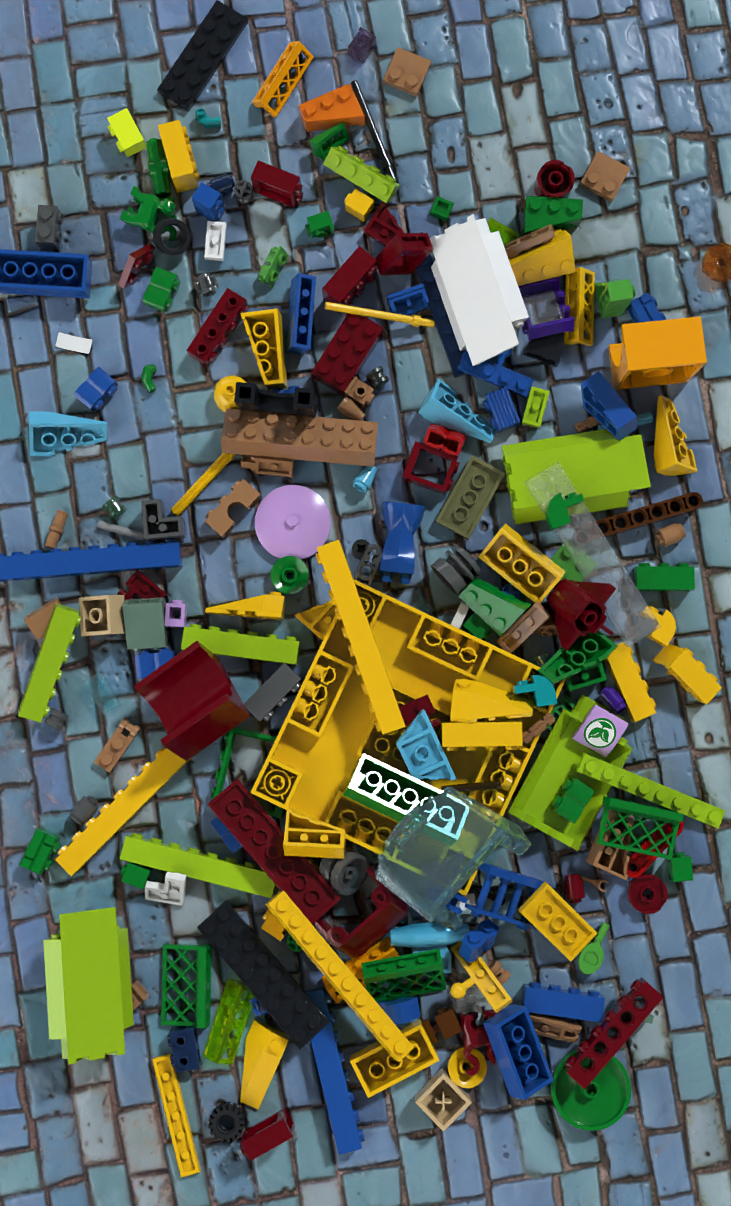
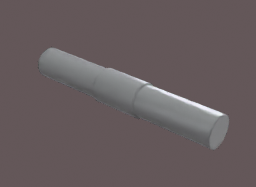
(121, 530)

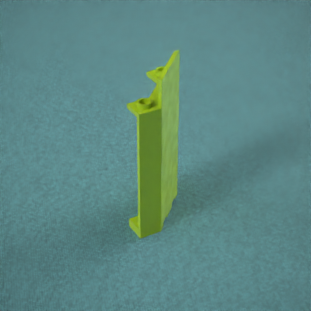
(592, 460)
(556, 764)

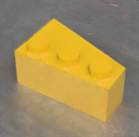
(688, 672)

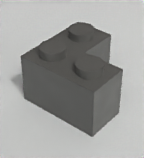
(158, 527)

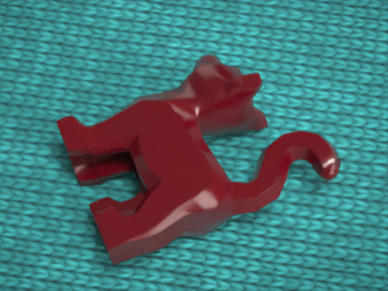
(474, 1037)

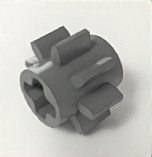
(206, 284)

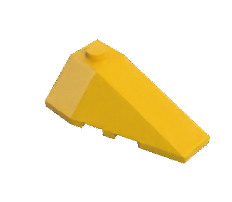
(477, 700)
(262, 1055)

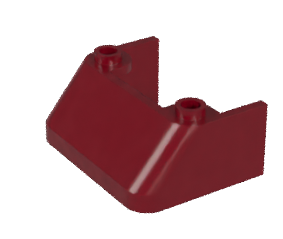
(389, 913)

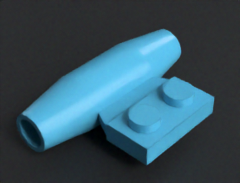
(428, 937)

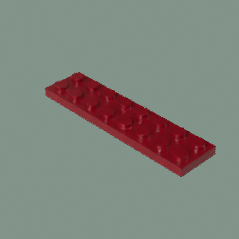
(264, 843)

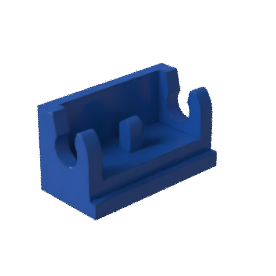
(408, 300)

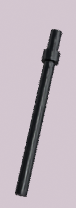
(386, 162)

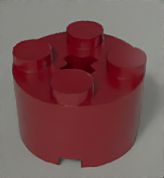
(554, 180)

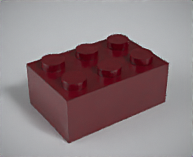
(351, 278)

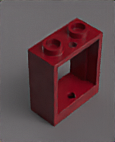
(277, 184)
(412, 246)
(407, 475)
(267, 1134)

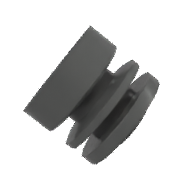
(457, 568)

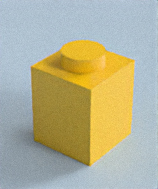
(359, 204)

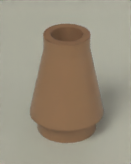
(350, 409)

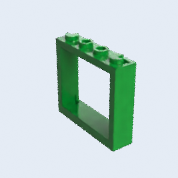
(225, 758)

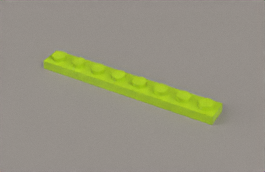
(650, 790)

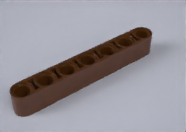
(647, 516)

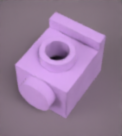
(171, 608)

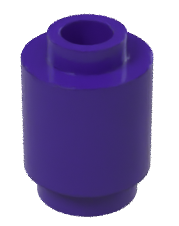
(612, 700)

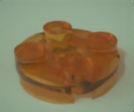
(710, 266)

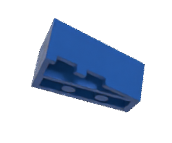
(607, 406)

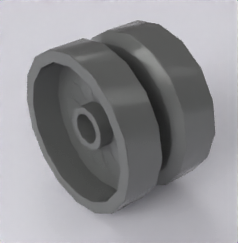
(345, 874)

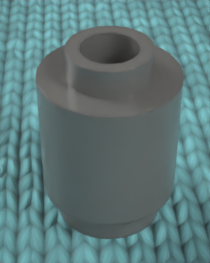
(84, 810)

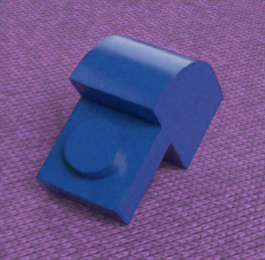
(401, 1009)

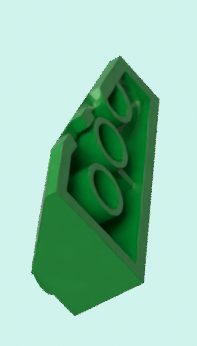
(581, 655)

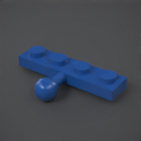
(497, 374)

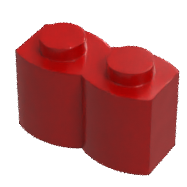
(448, 440)

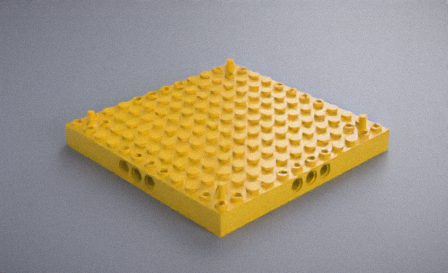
(334, 726)

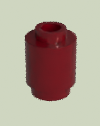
(573, 888)

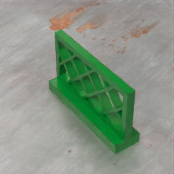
(641, 810)
(403, 968)
(202, 988)

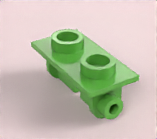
(277, 259)

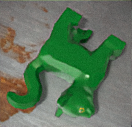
(148, 211)

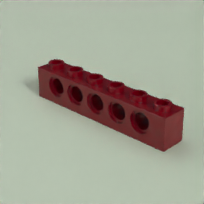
(611, 1044)

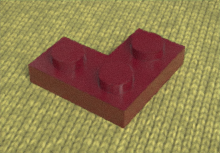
(134, 263)

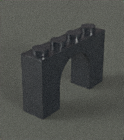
(252, 398)

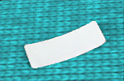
(73, 343)

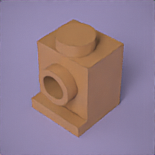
(361, 400)
(139, 994)

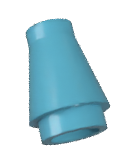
(364, 479)

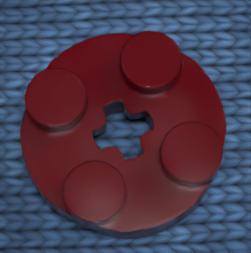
(655, 901)

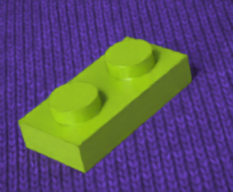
(535, 407)

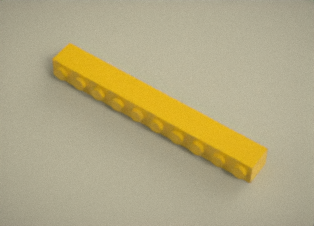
(361, 638)
(120, 811)
(339, 976)

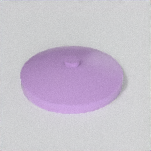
(292, 522)

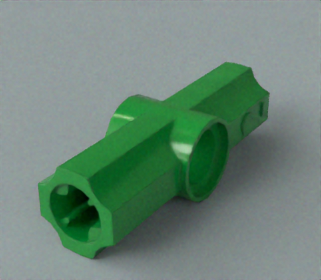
(158, 168)

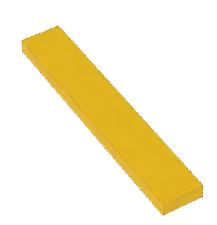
(176, 1116)

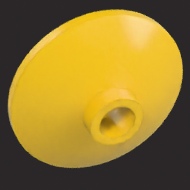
(457, 1073)

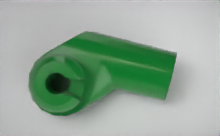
(146, 377)

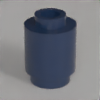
(222, 184)

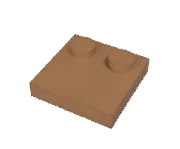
(407, 71)
(604, 176)

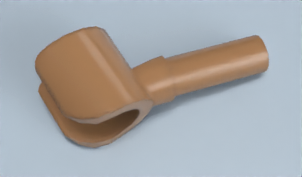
(597, 883)

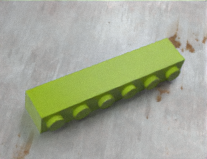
(243, 645)
(48, 663)

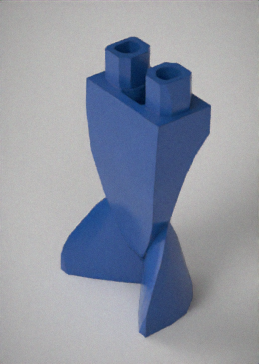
(398, 552)

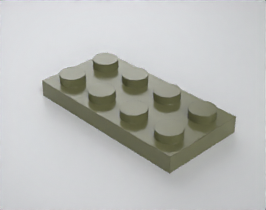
(470, 497)

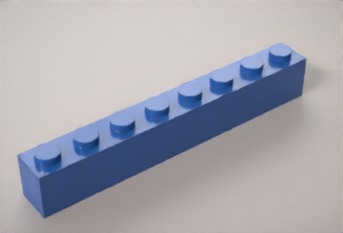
(335, 1079)

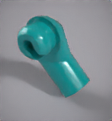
(205, 120)

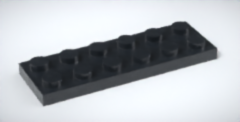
(202, 55)

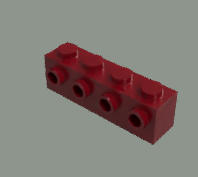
(217, 328)

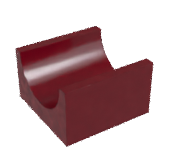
(193, 700)

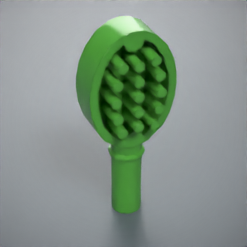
(592, 954)

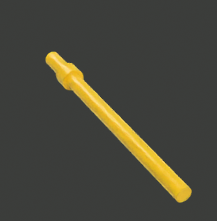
(413, 320)

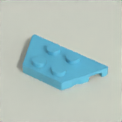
(423, 751)

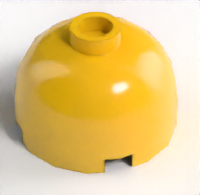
(225, 392)

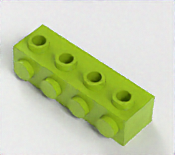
(361, 174)

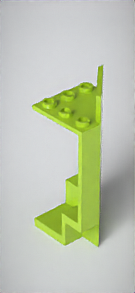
(89, 985)

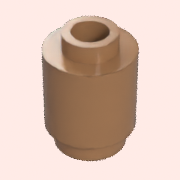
(670, 534)

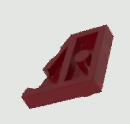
(382, 225)

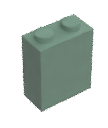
(145, 624)

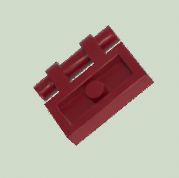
(142, 586)
(412, 709)

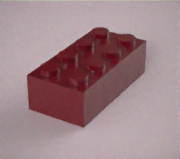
(347, 352)

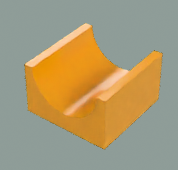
(657, 353)

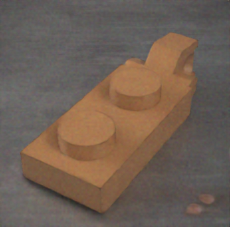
(268, 465)

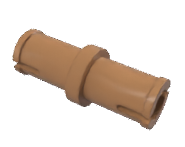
(56, 529)

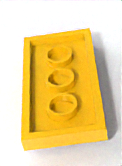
(557, 921)

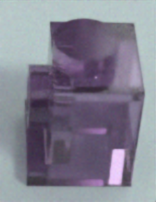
(362, 52)

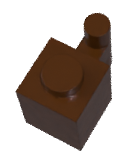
(446, 1023)

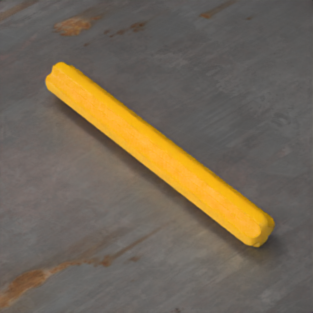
(201, 483)

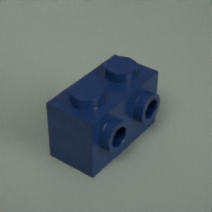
(184, 1048)

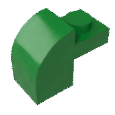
(556, 509)

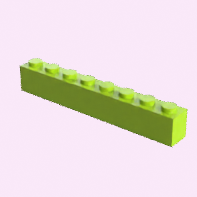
(196, 865)

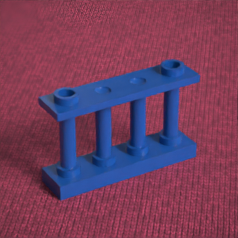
(506, 877)

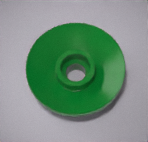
(282, 568)

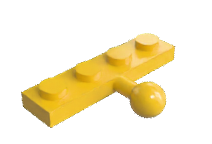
(483, 979)

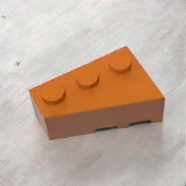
(331, 110)

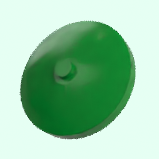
(598, 1104)

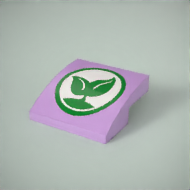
(600, 730)

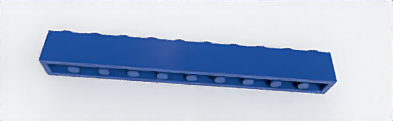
(91, 560)

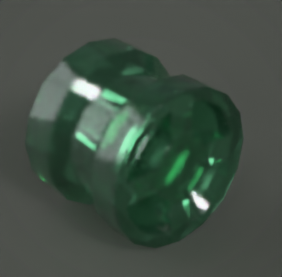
(114, 507)

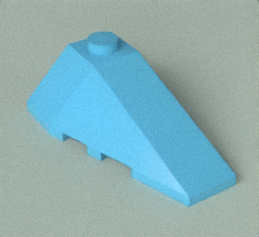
(447, 410)

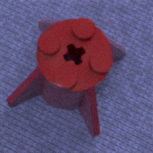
(579, 609)

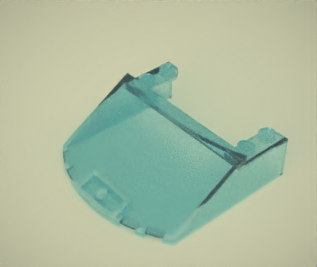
(440, 849)

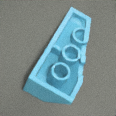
(58, 432)

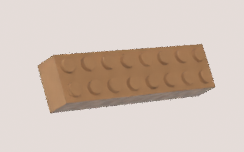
(299, 437)

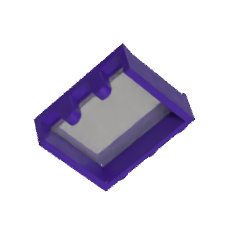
(545, 309)

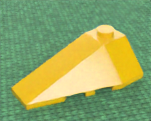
(670, 449)
(261, 606)

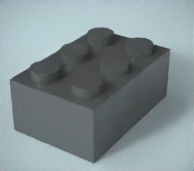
(273, 693)

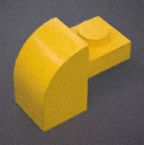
(667, 630)

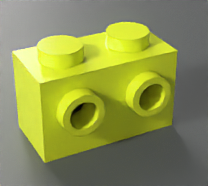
(126, 132)

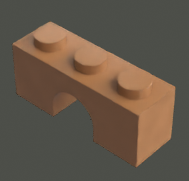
(241, 494)

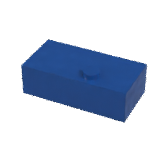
(518, 1051)

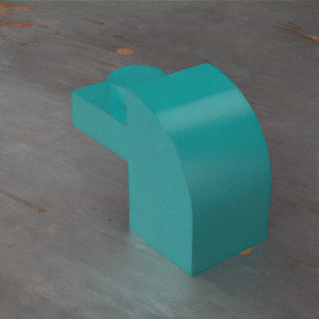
(542, 688)

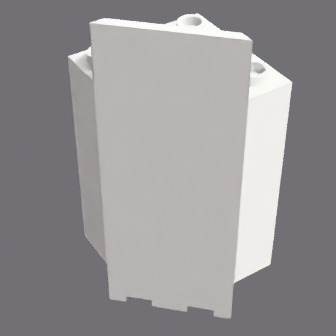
(478, 289)

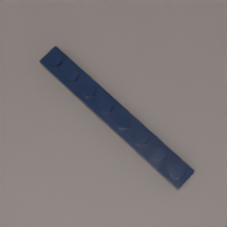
(440, 315)

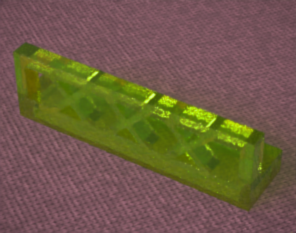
(226, 1022)

